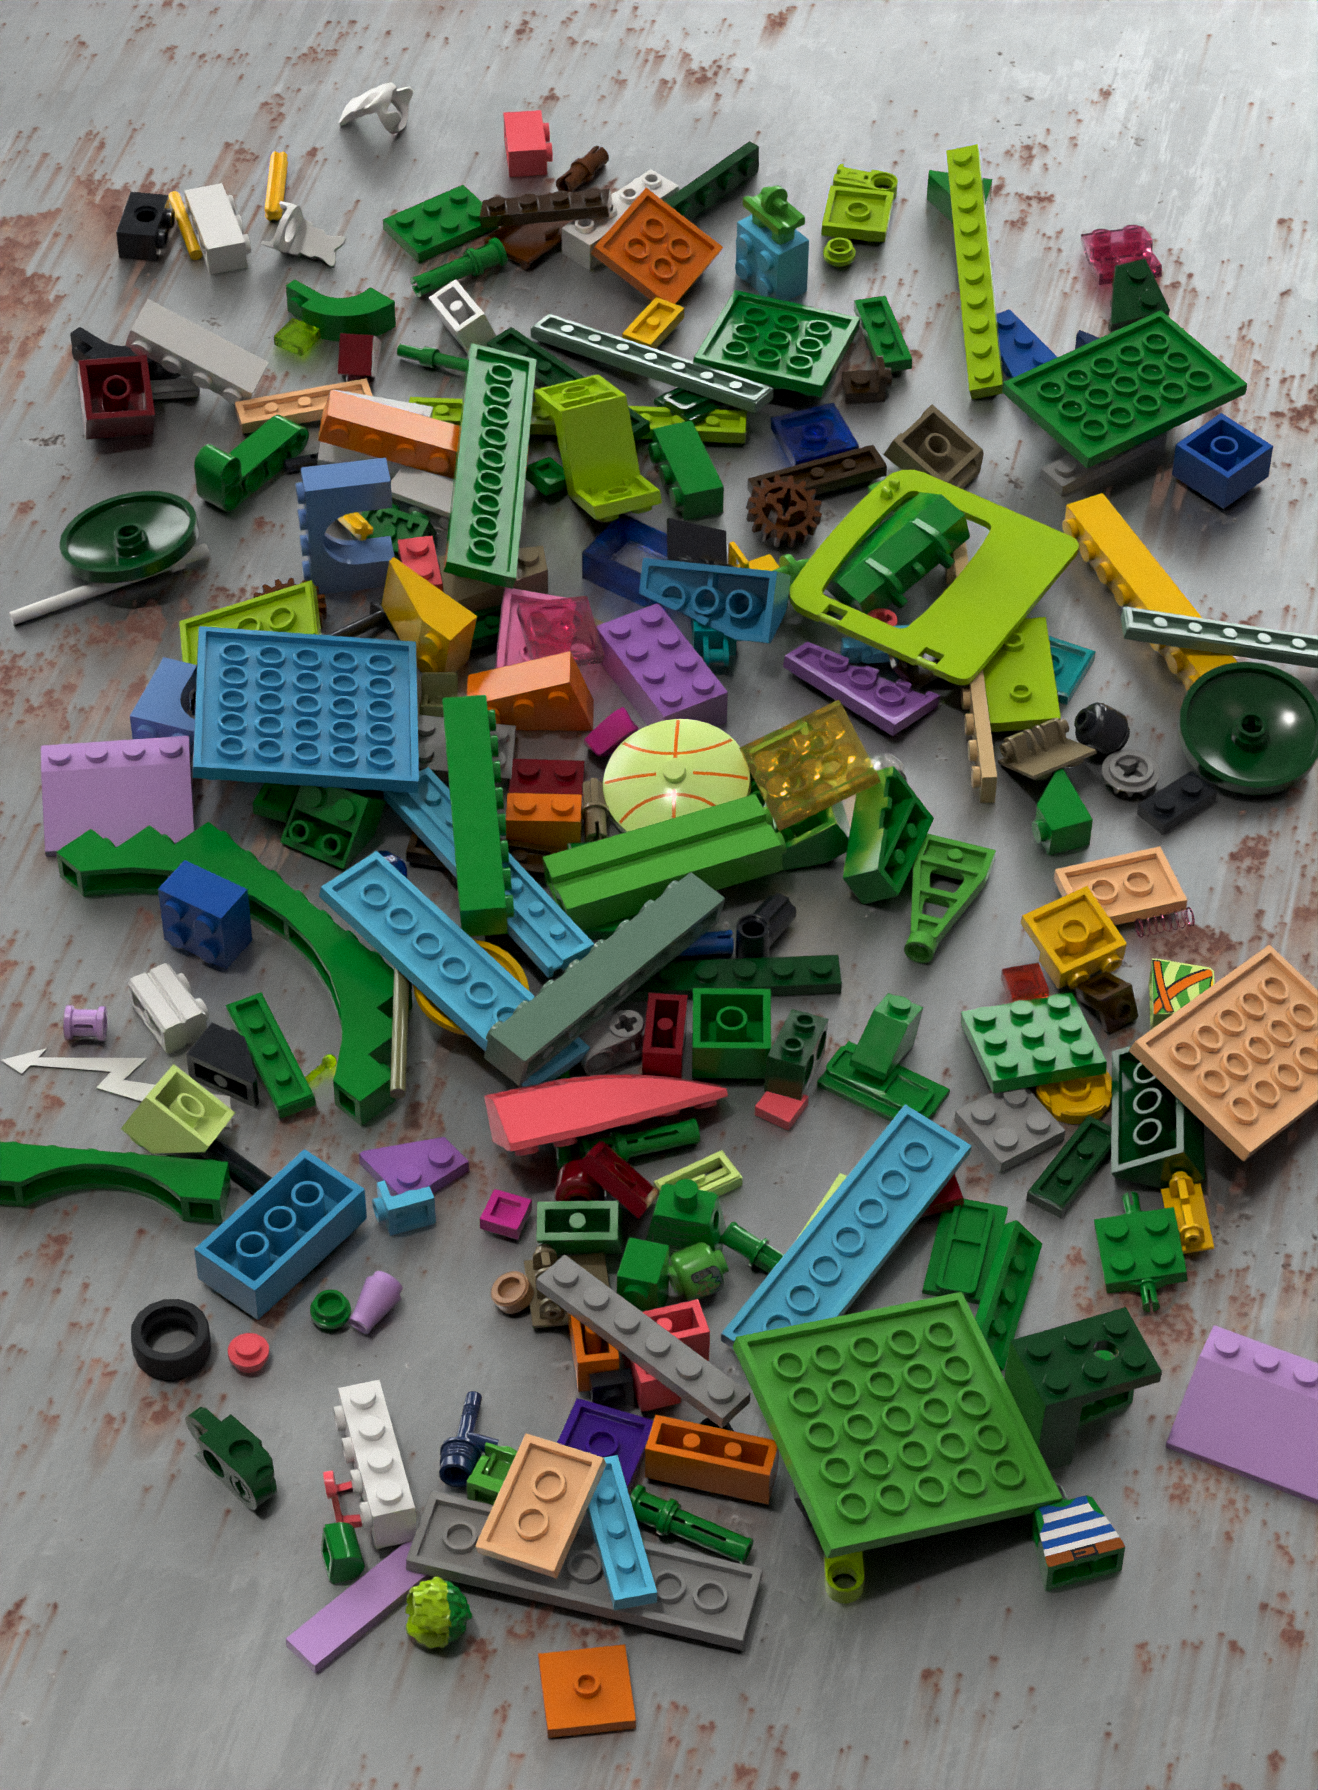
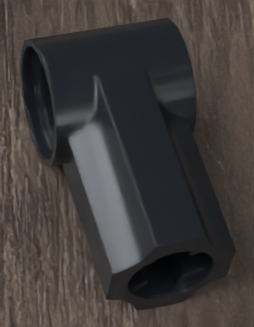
(759, 930)

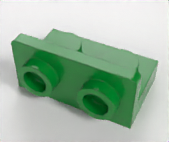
(397, 525)

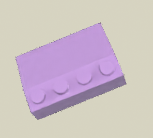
(116, 789)
(1252, 1414)

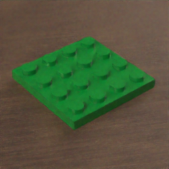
(778, 342)

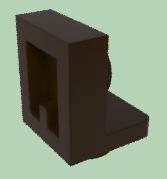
(867, 385)
(1110, 997)

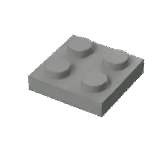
(1009, 1127)

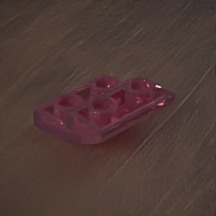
(1115, 247)

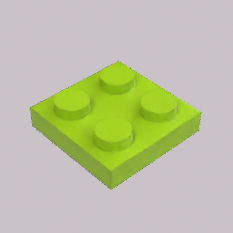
(857, 213)

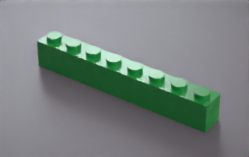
(475, 816)

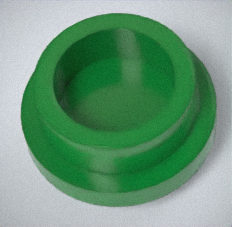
(330, 1309)

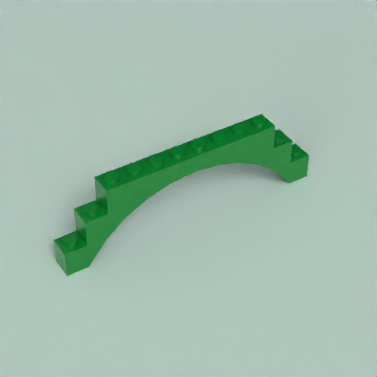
(351, 973)

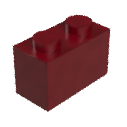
(665, 1035)

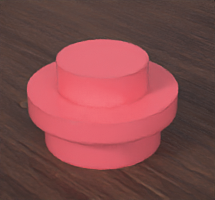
(248, 1352)

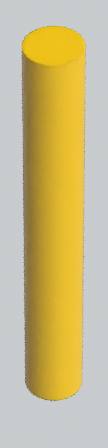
(185, 225)

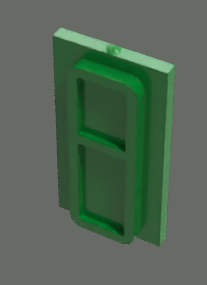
(881, 1096)
(964, 1249)

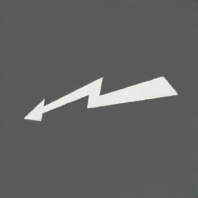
(114, 1082)

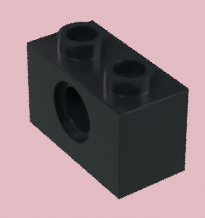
(144, 226)

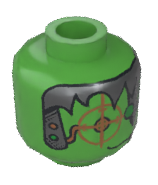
(697, 1271)

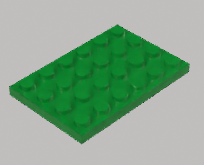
(1124, 388)

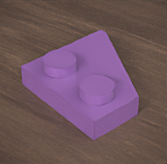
(415, 1165)

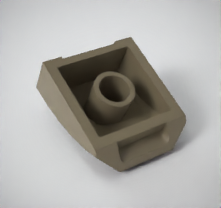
(937, 449)

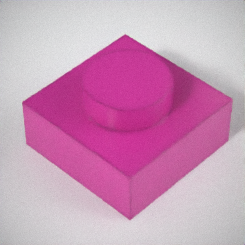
(505, 1214)

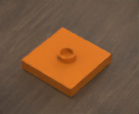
(586, 1691)

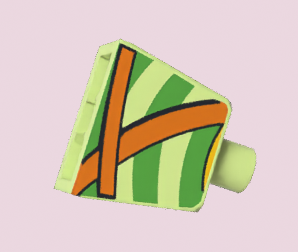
(1173, 986)

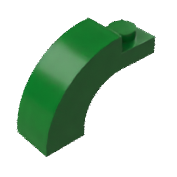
(361, 314)

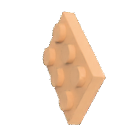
(1127, 884)
(540, 1505)

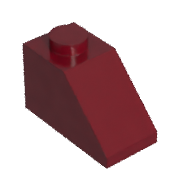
(358, 356)

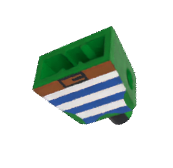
(1074, 1542)

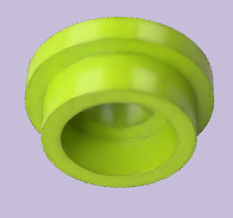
(839, 252)

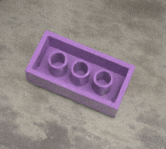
(660, 669)

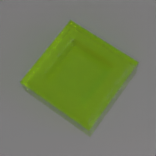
(297, 337)

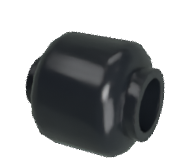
(1102, 728)

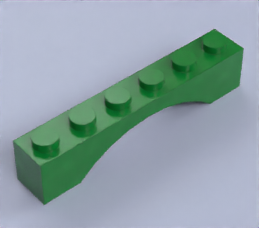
(188, 1187)

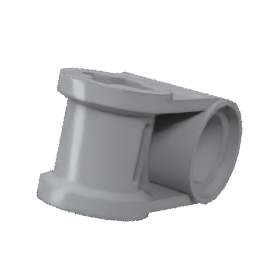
(611, 1044)

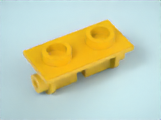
(1189, 1212)

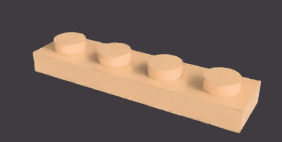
(296, 406)

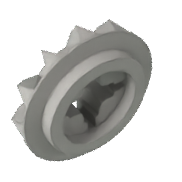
(1128, 761)

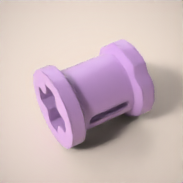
(85, 1022)

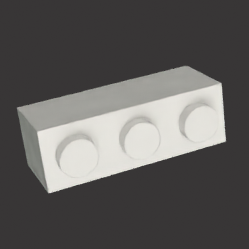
(217, 228)

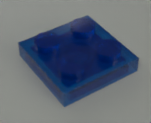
(813, 434)

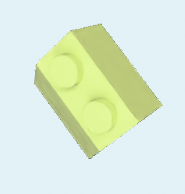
(177, 1116)

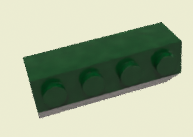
(1151, 1127)

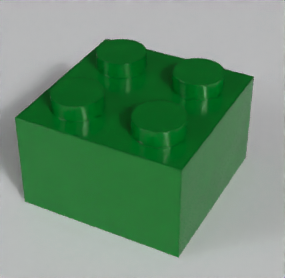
(730, 1032)

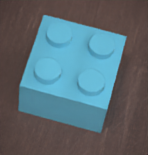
(769, 267)

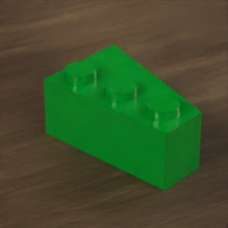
(884, 837)

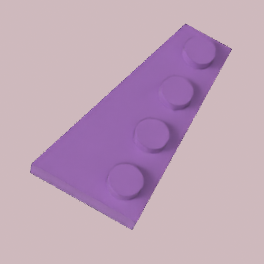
(860, 688)

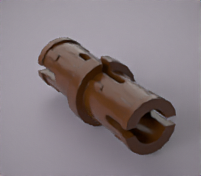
(582, 169)

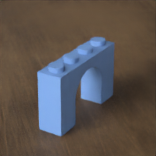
(329, 494)
(165, 703)

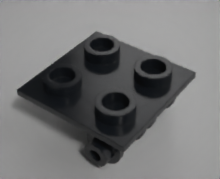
(696, 543)

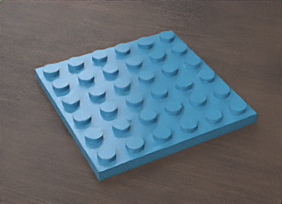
(306, 710)

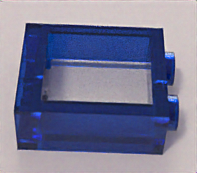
(618, 554)

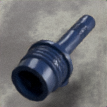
(463, 1452)

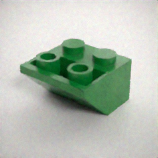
(332, 823)

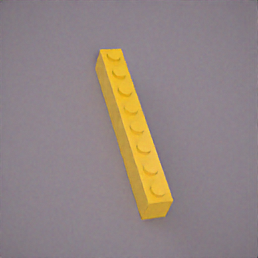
(1135, 577)

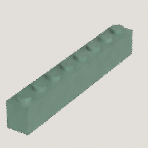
(603, 978)

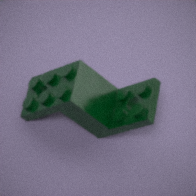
(1058, 1373)

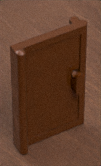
(528, 241)

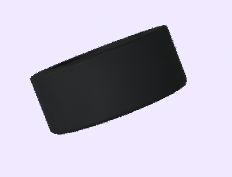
(170, 1313)

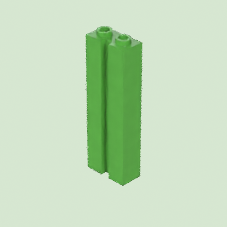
(626, 870)

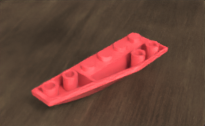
(586, 1105)

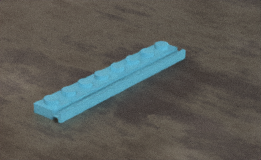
(538, 921)

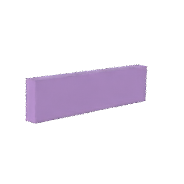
(355, 1610)

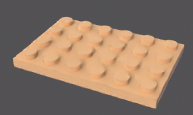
(1242, 1052)

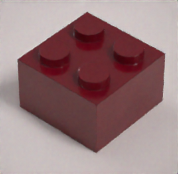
(116, 397)

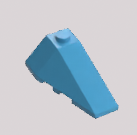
(728, 599)

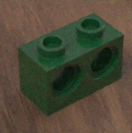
(796, 1054)

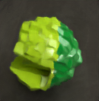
(436, 1613)

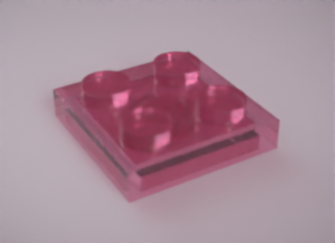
(561, 627)

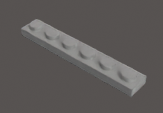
(643, 1341)

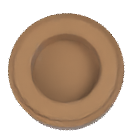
(512, 1292)

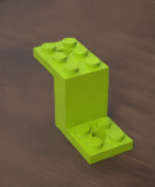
(598, 448)

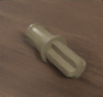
(594, 810)

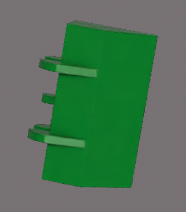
(900, 553)

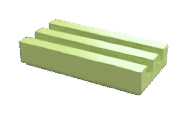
(719, 1182)

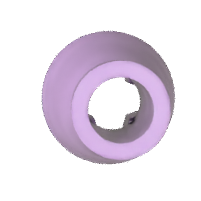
(376, 1299)

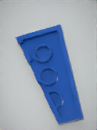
(1019, 346)

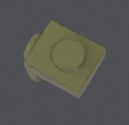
(434, 688)

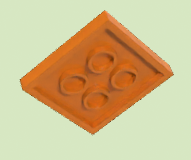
(656, 249)

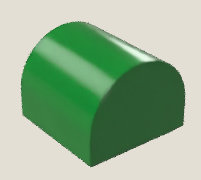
(341, 1552)

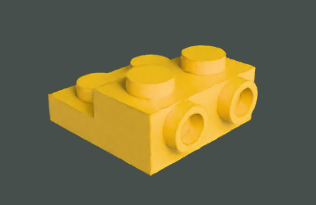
(1074, 938)

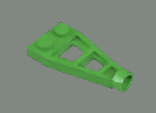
(949, 859)

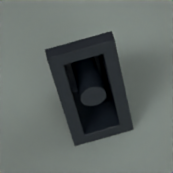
(224, 1064)

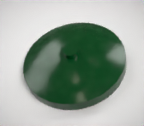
(129, 537)
(1249, 728)

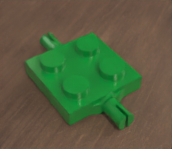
(1140, 1251)

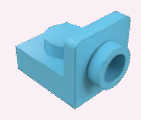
(404, 1211)

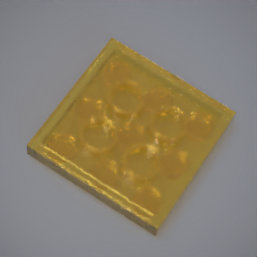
(809, 765)

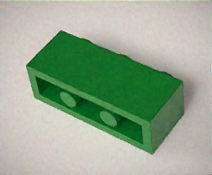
(687, 470)

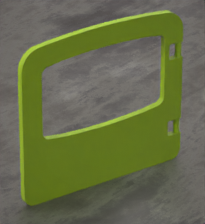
(977, 609)

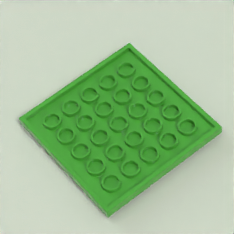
(895, 1424)

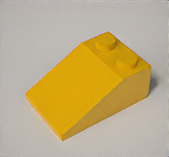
(429, 618)

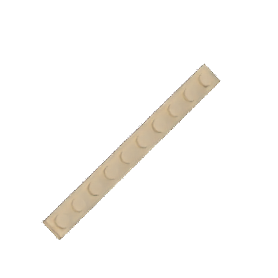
(977, 720)

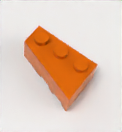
(537, 694)

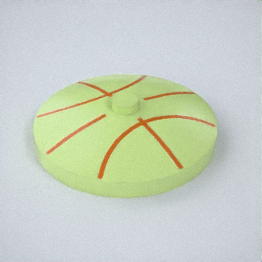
(673, 772)

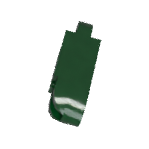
(233, 1456)

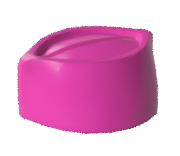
(610, 733)

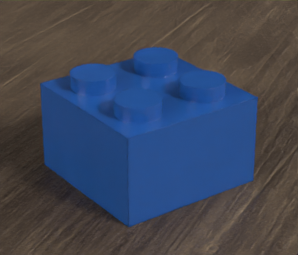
(1222, 460)
(205, 914)

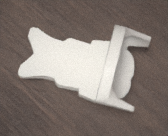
(378, 101)
(300, 237)

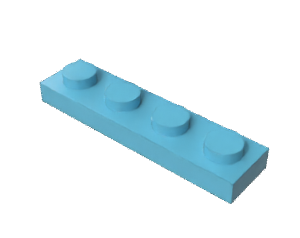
(620, 1541)

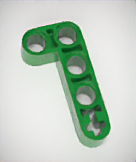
(234, 476)

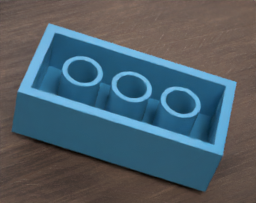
(280, 1234)

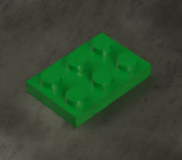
(437, 224)

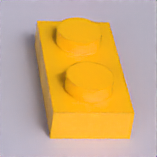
(654, 323)

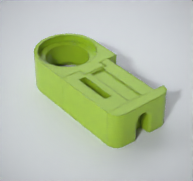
(865, 180)
(845, 1564)

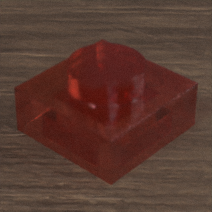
(1024, 982)

